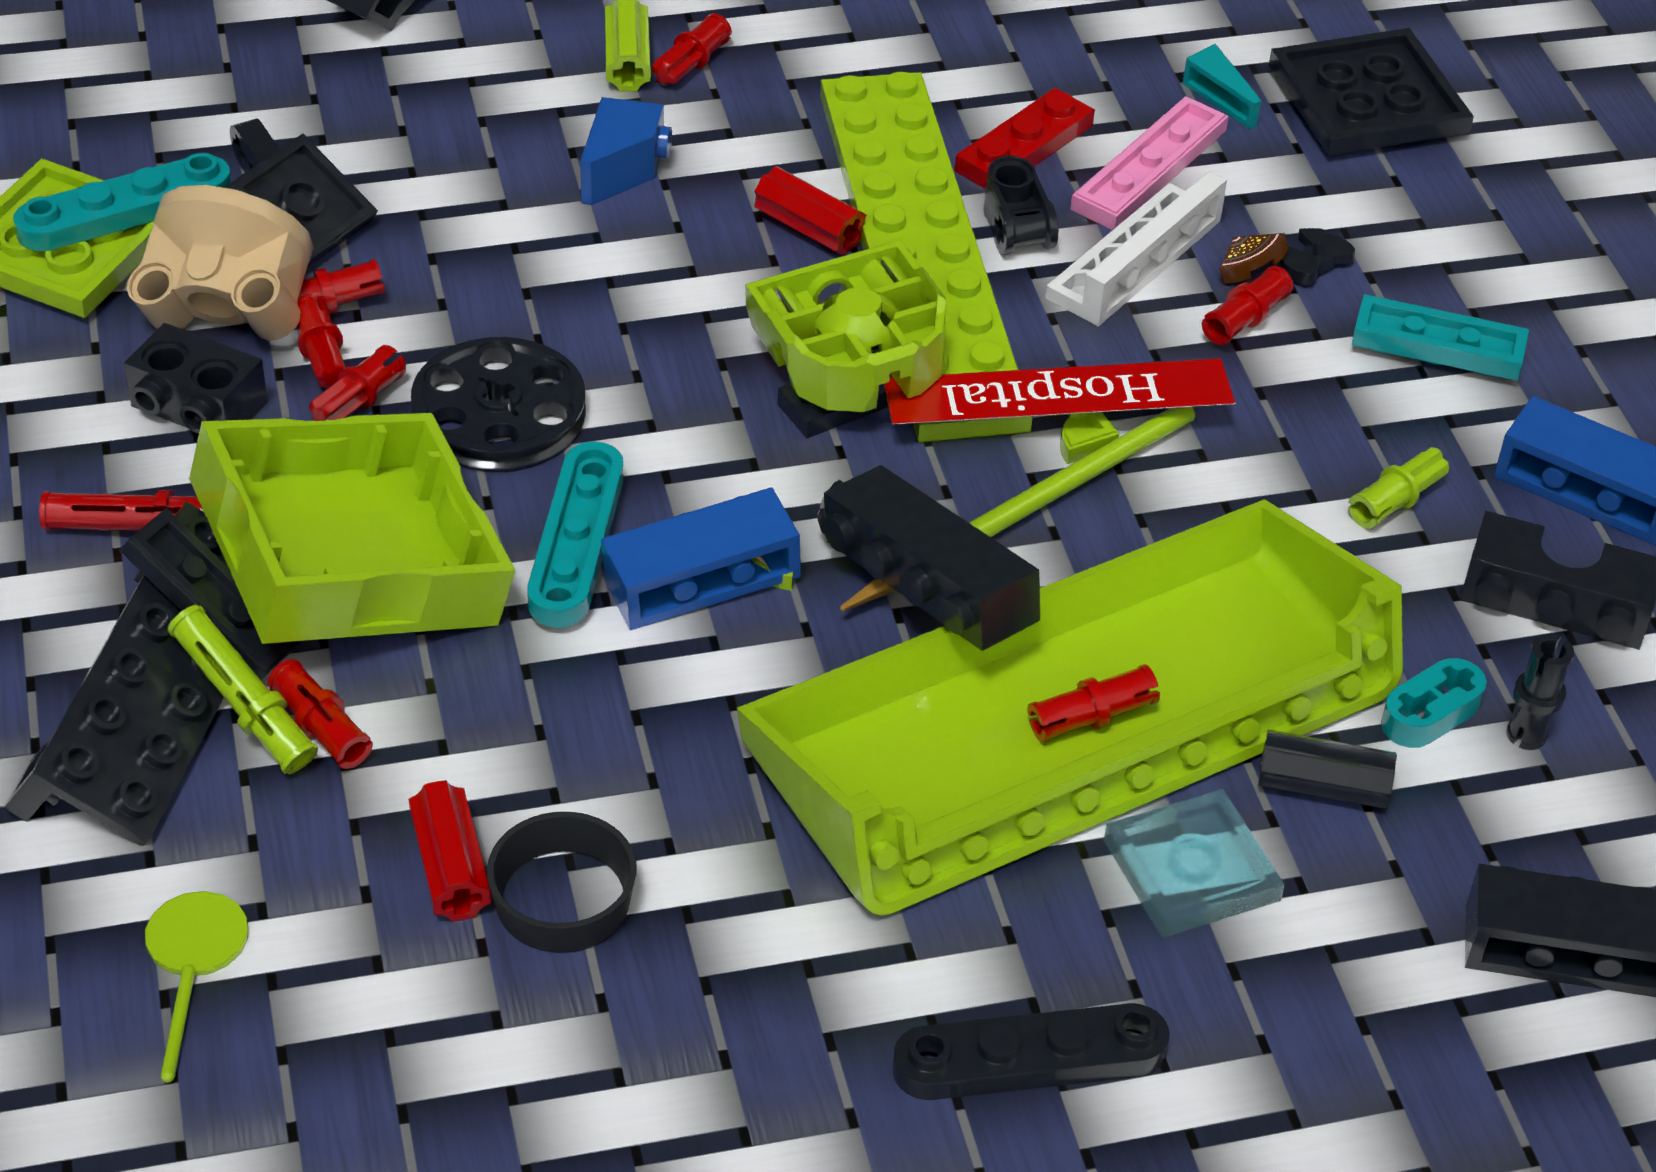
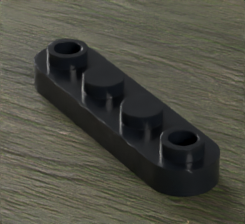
(1030, 1051)

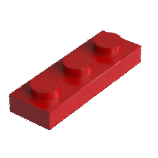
(1029, 134)

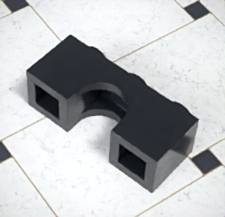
(1599, 601)

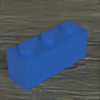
(1582, 467)
(700, 558)

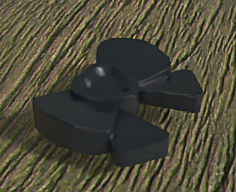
(1317, 257)

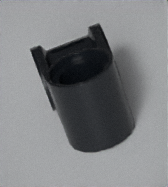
(1018, 206)

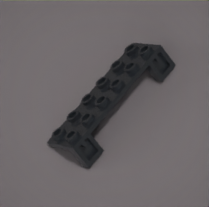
(130, 720)

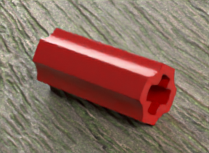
(809, 210)
(449, 851)

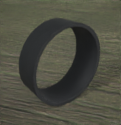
(560, 833)

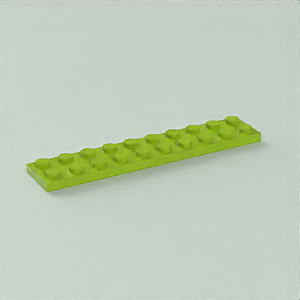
(909, 192)

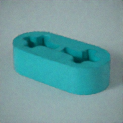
(1425, 693)

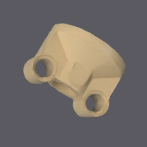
(222, 261)

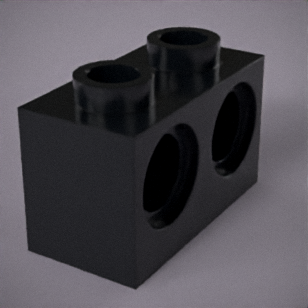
(194, 379)

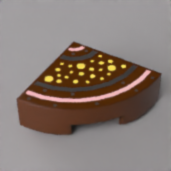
(1250, 253)

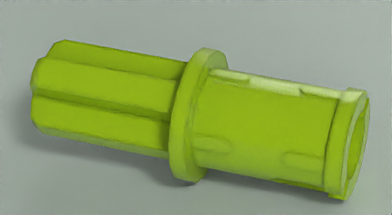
(1397, 488)

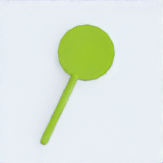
(191, 939)

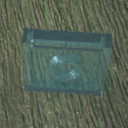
(1193, 863)

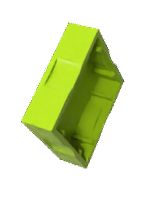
(349, 527)

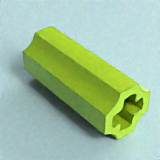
(627, 45)

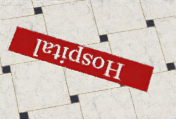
(1064, 391)

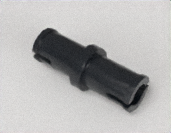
(1539, 691)

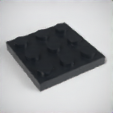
(1370, 91)

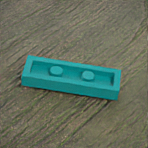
(1440, 337)

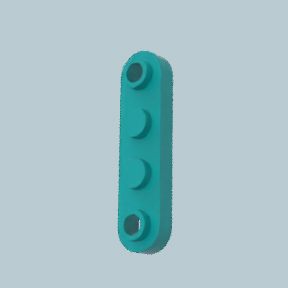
(112, 203)
(571, 540)

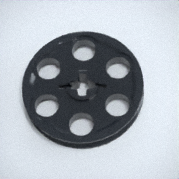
(512, 386)

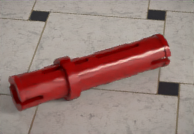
(106, 510)

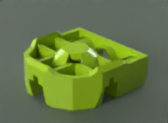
(832, 339)

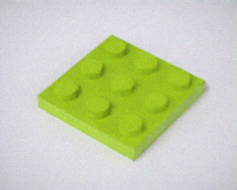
(71, 276)

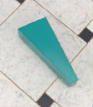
(1220, 83)

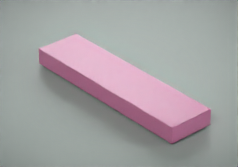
(1149, 163)

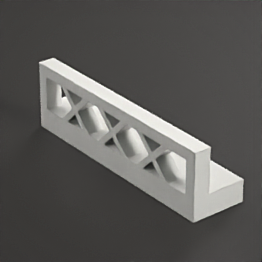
(1139, 249)

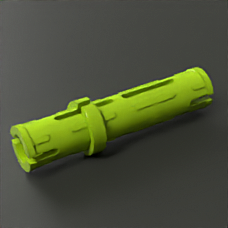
(259, 710)

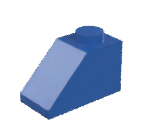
(623, 148)

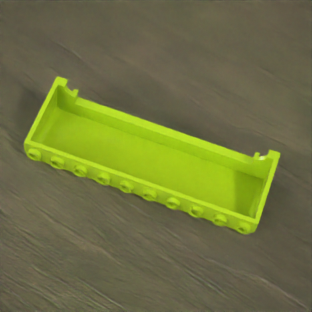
(926, 755)

